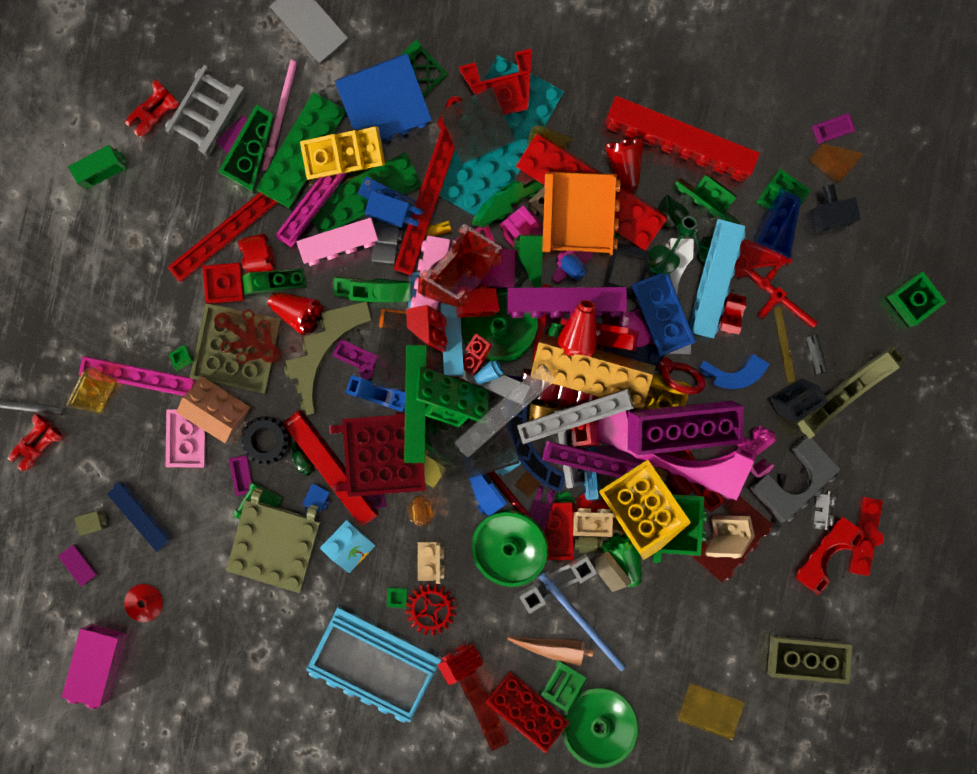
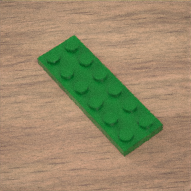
(287, 170)
(348, 206)

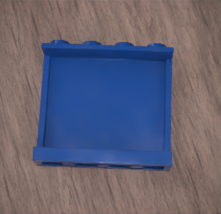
(384, 98)

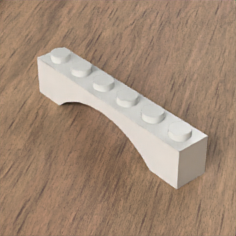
(685, 253)

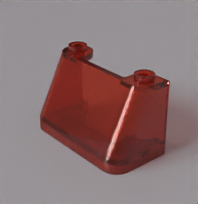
(460, 269)

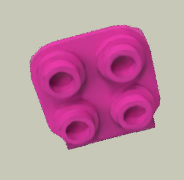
(519, 223)
(760, 440)

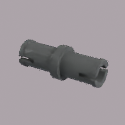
(817, 354)

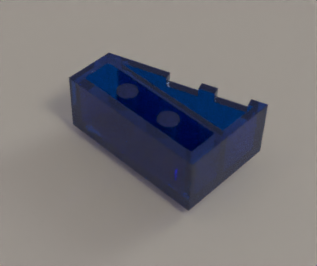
(779, 224)

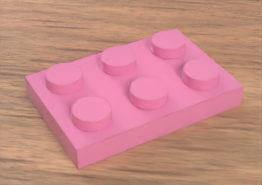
(184, 442)

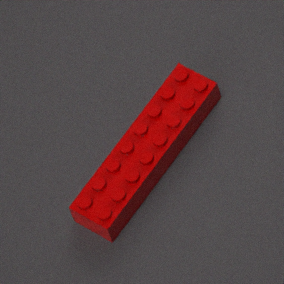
(681, 139)
(637, 218)

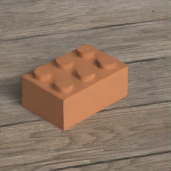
(213, 409)

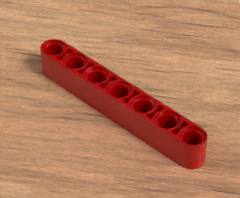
(328, 465)

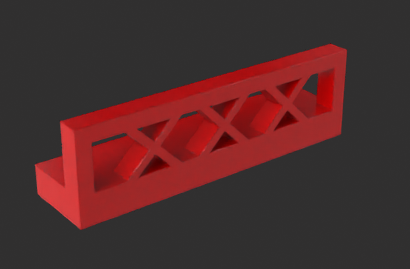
(614, 336)

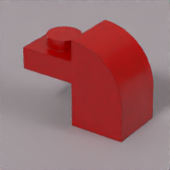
(732, 317)

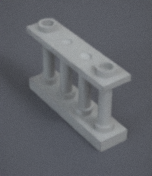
(216, 126)

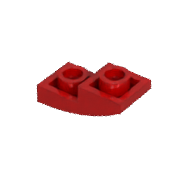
(476, 354)

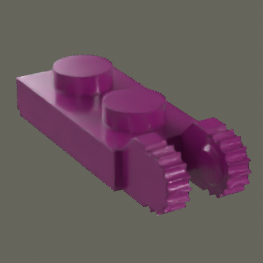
(539, 510)

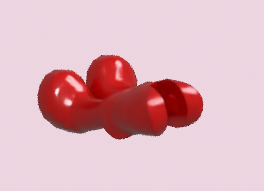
(142, 111)
(25, 446)

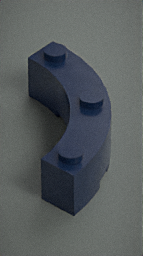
(531, 459)

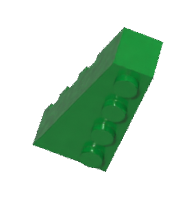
(247, 152)

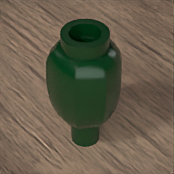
(301, 461)

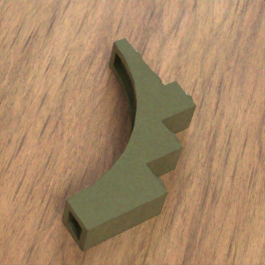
(306, 368)
(851, 389)

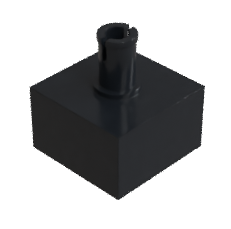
(835, 212)

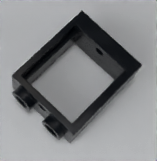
(630, 251)
(801, 401)

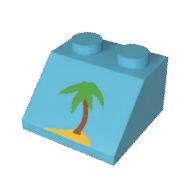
(347, 546)

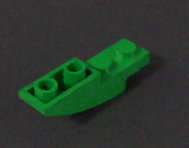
(500, 202)
(372, 290)

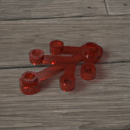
(249, 338)

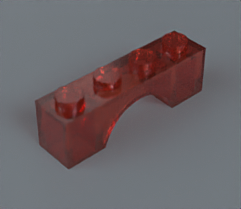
(487, 717)

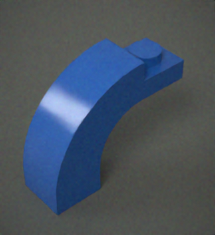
(747, 375)
(387, 397)

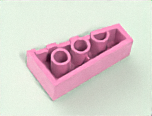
(336, 241)

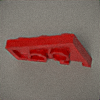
(560, 532)

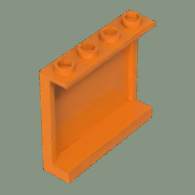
(580, 212)

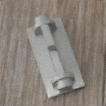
(825, 516)

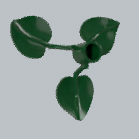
(660, 258)

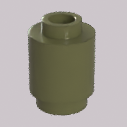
(588, 544)

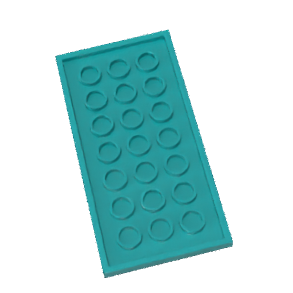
(476, 181)

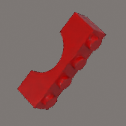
(843, 536)

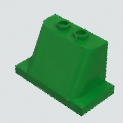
(691, 537)

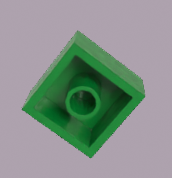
(916, 299)

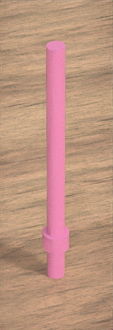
(270, 150)

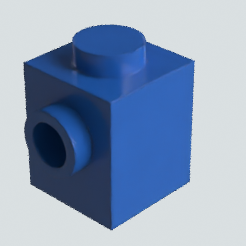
(317, 496)

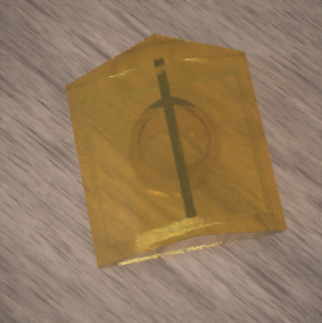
(91, 390)

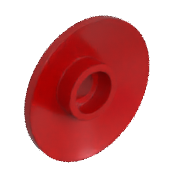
(152, 599)

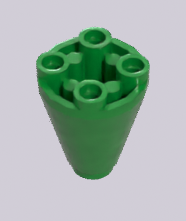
(626, 556)

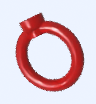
(667, 366)

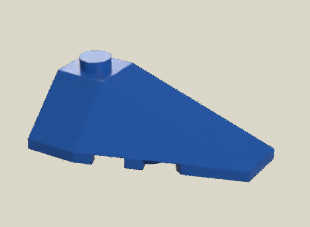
(487, 495)

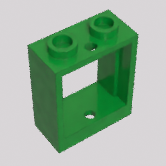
(98, 167)

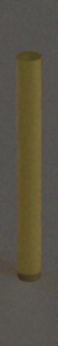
(784, 344)

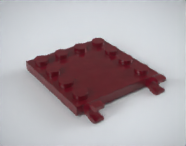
(377, 457)

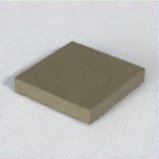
(610, 571)

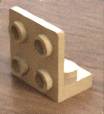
(430, 561)

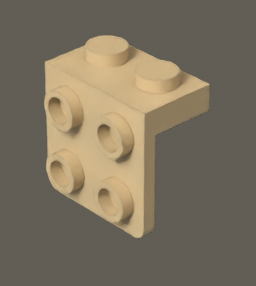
(593, 524)
(731, 537)

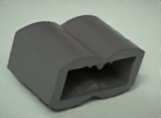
(386, 247)

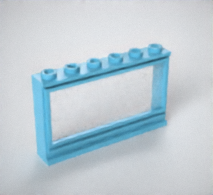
(373, 665)

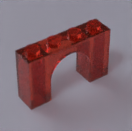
(722, 567)

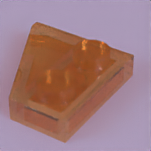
(835, 160)

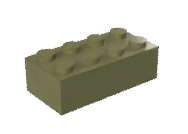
(809, 659)

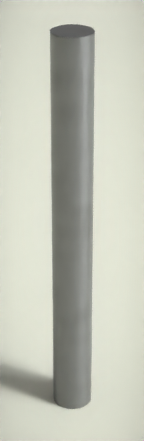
(31, 407)

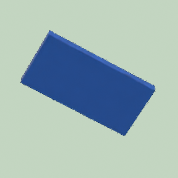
(663, 313)

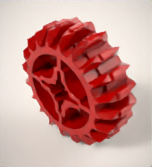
(416, 615)

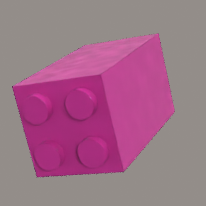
(94, 666)

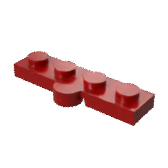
(868, 523)

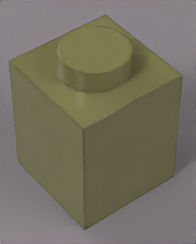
(90, 522)

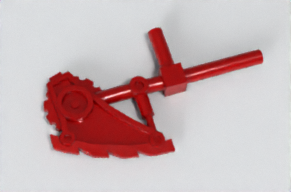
(756, 256)

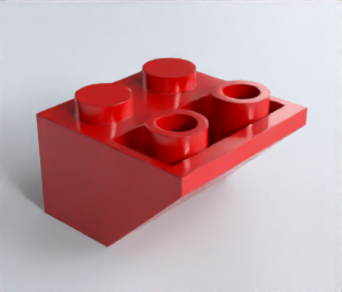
(428, 326)

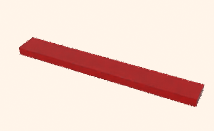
(426, 201)
(221, 236)

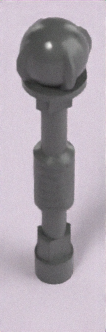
(775, 527)

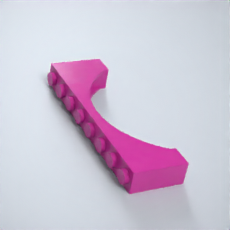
(721, 474)

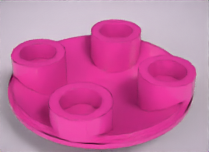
(636, 322)

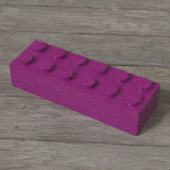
(563, 301)
(685, 427)

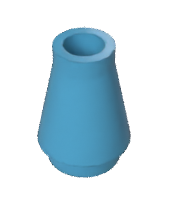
(489, 372)

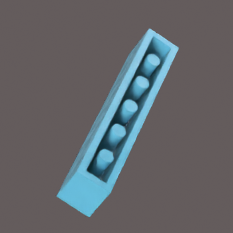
(716, 278)

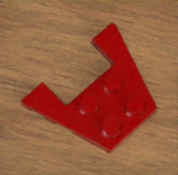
(511, 89)

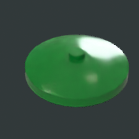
(508, 335)
(509, 548)
(601, 728)

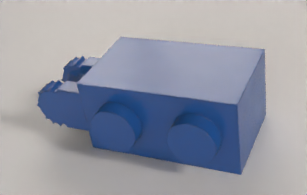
(390, 209)

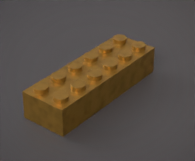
(596, 375)

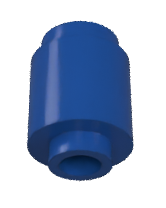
(573, 266)

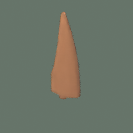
(563, 650)

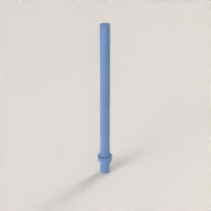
(550, 585)

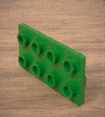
(450, 398)

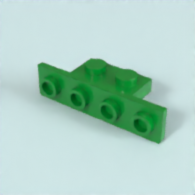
(711, 195)

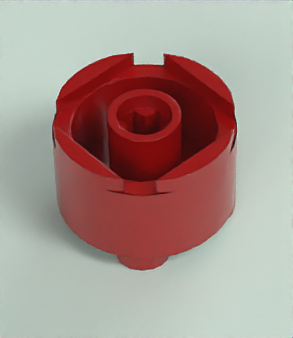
(257, 254)

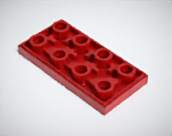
(527, 712)

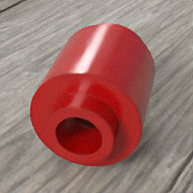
(678, 484)

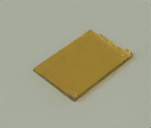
(710, 711)

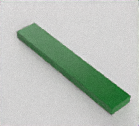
(414, 410)

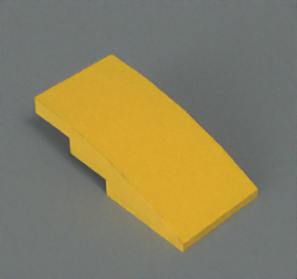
(342, 153)

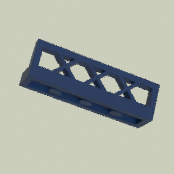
(139, 516)

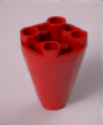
(626, 161)
(296, 311)
(580, 331)

